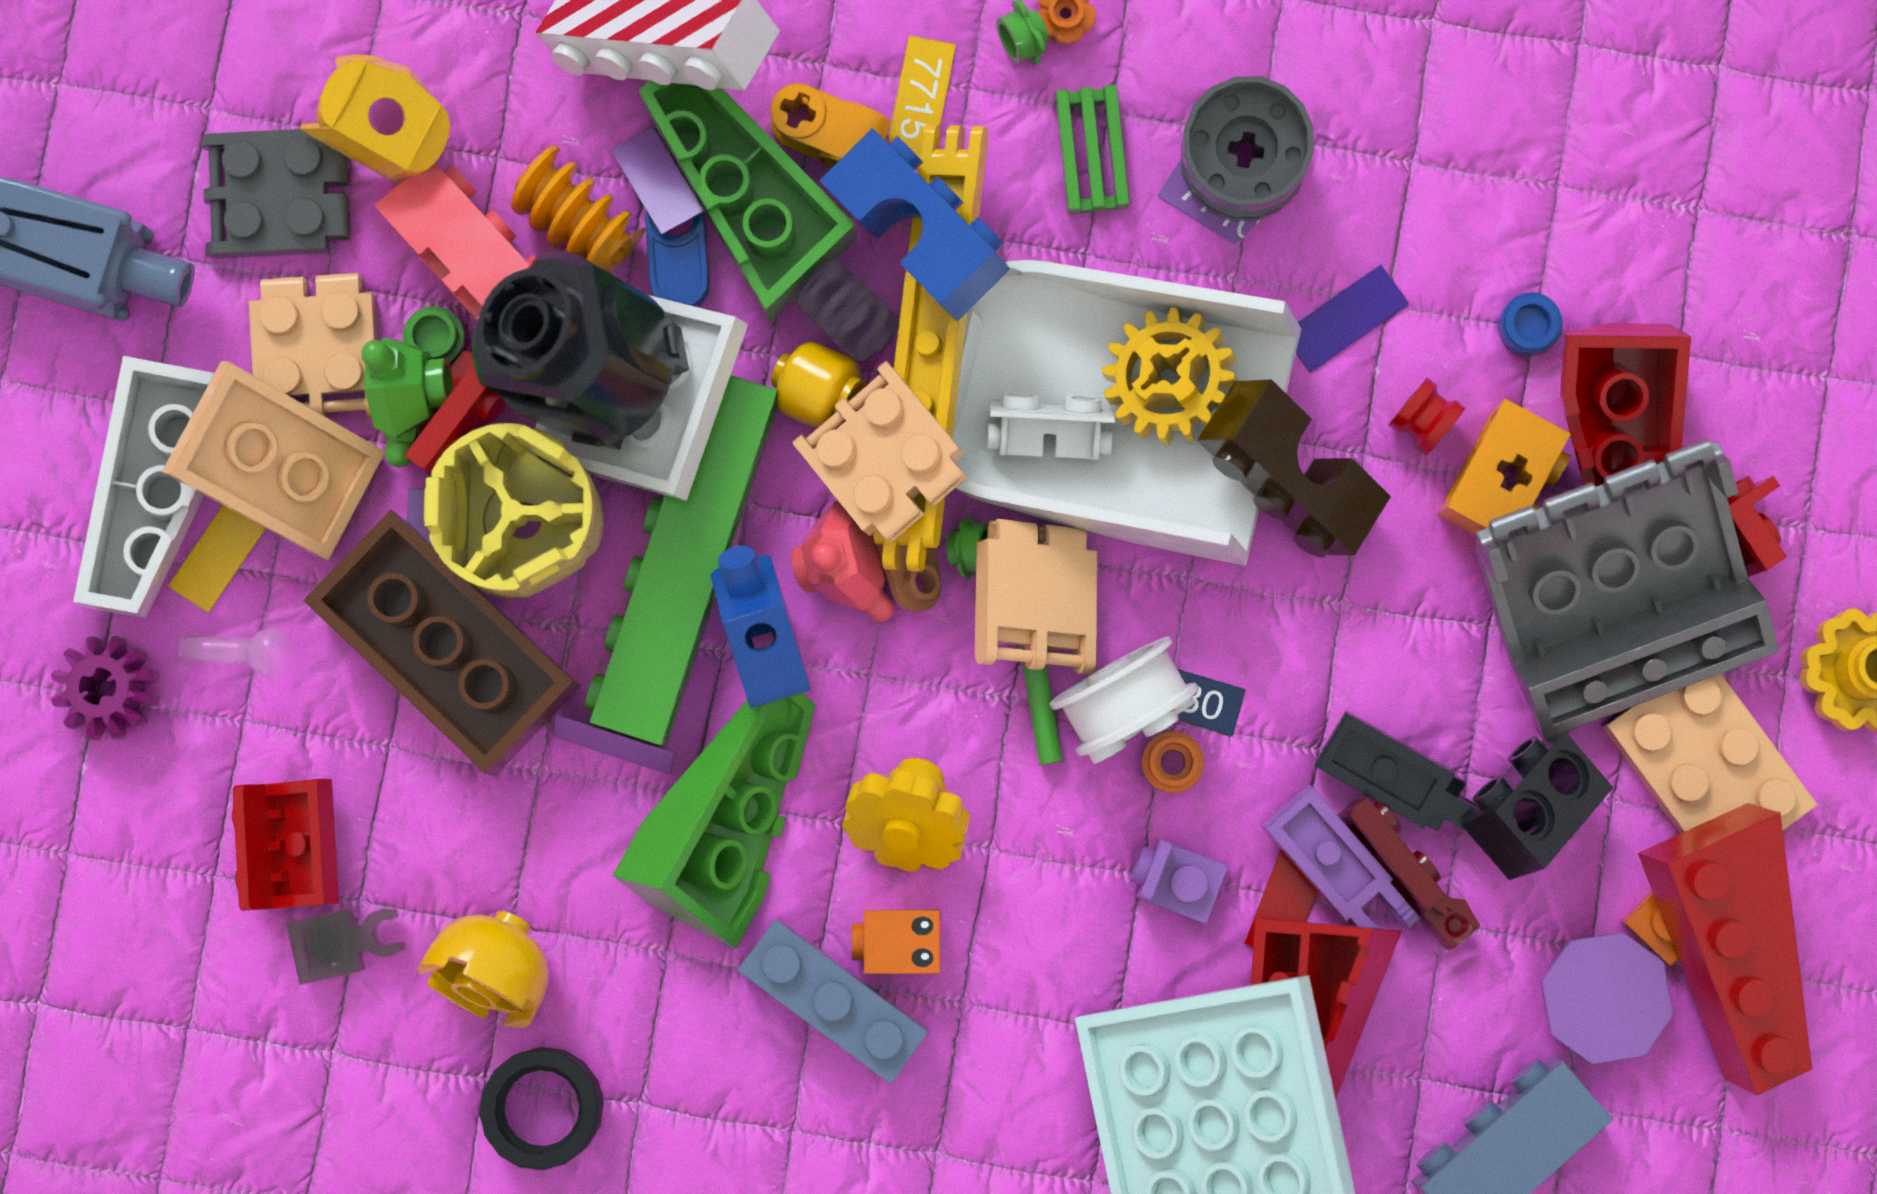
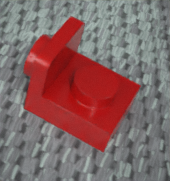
(1755, 531)

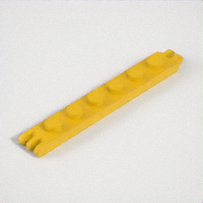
(928, 336)

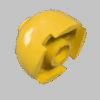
(489, 965)

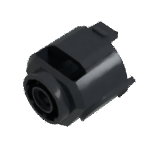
(580, 340)

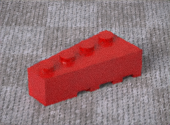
(1736, 941)

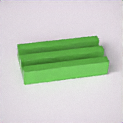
(1086, 99)

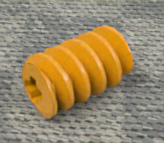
(571, 215)

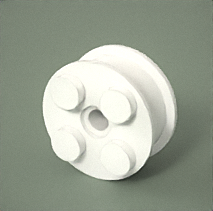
(1125, 698)

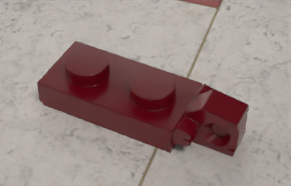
(1411, 872)

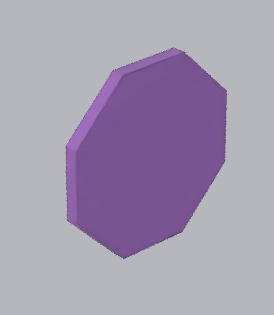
(1606, 998)

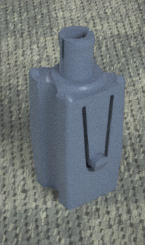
(82, 253)

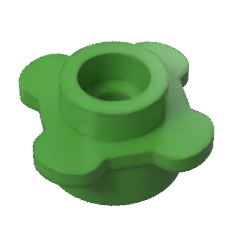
(1022, 33)

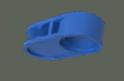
(679, 263)

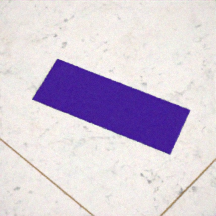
(1348, 317)

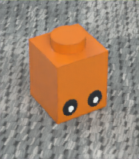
(898, 941)

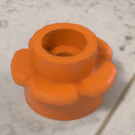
(1071, 29)

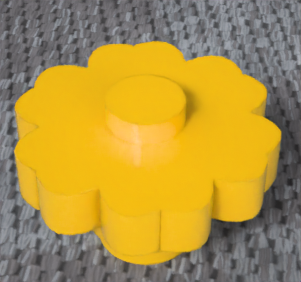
(1844, 670)
(907, 817)

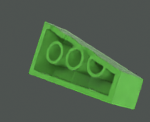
(752, 192)

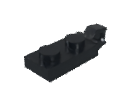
(1394, 774)

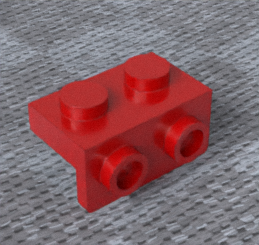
(463, 411)
(285, 844)

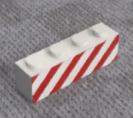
(660, 40)

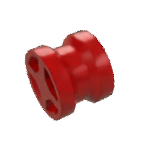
(1426, 416)

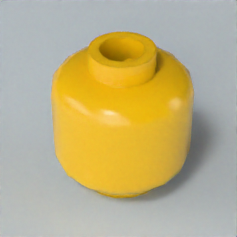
(815, 381)

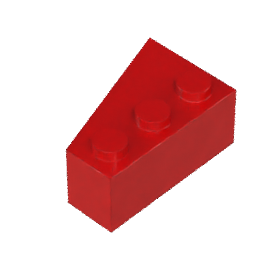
(1343, 970)

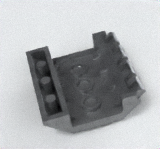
(1624, 589)

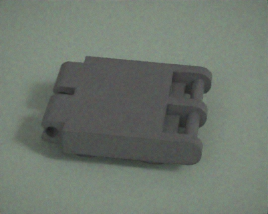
(274, 194)

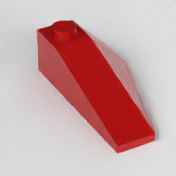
(1624, 395)

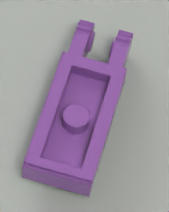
(1334, 859)

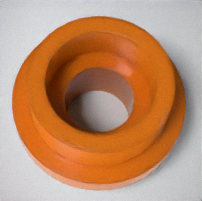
(1191, 755)

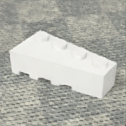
(137, 508)

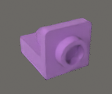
(1178, 880)

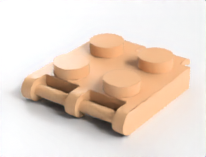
(313, 341)
(883, 455)
(1036, 594)

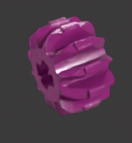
(111, 665)

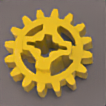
(1153, 393)

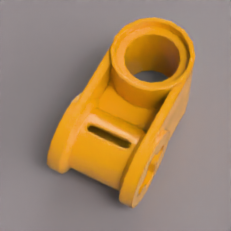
(833, 123)

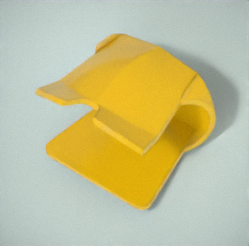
(346, 125)

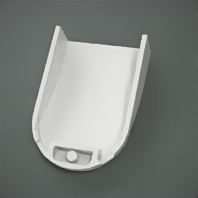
(1050, 336)

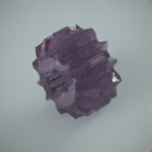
(847, 311)

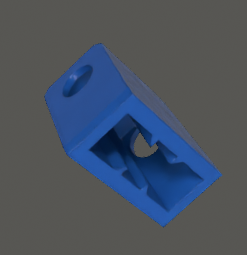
(752, 606)

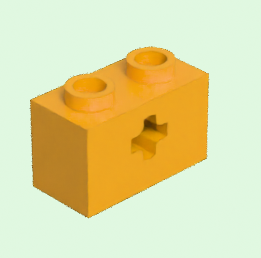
(1507, 438)

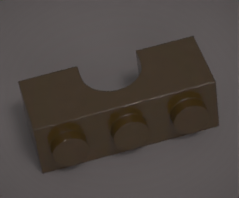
(1257, 443)

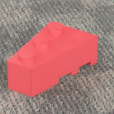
(452, 235)

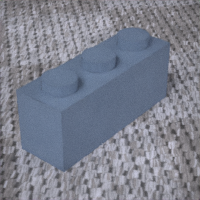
(833, 1000)
(1518, 1140)

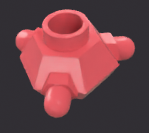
(843, 565)

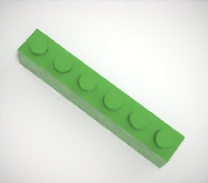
(672, 583)

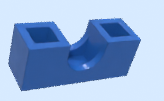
(952, 258)

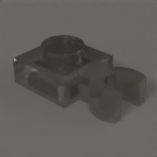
(334, 944)

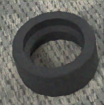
(494, 1100)

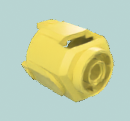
(485, 493)

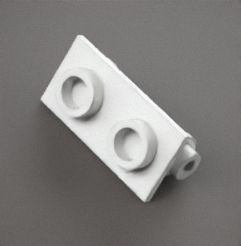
(1074, 424)

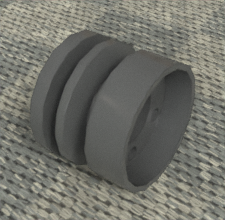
(1251, 113)

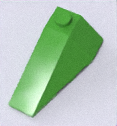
(712, 831)

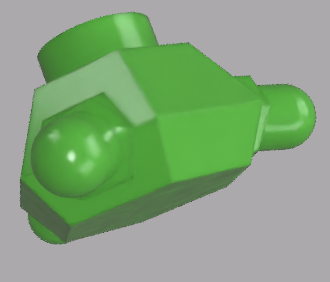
(403, 392)

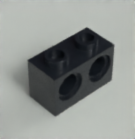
(1543, 809)

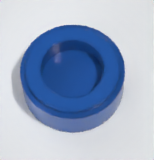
(1530, 324)

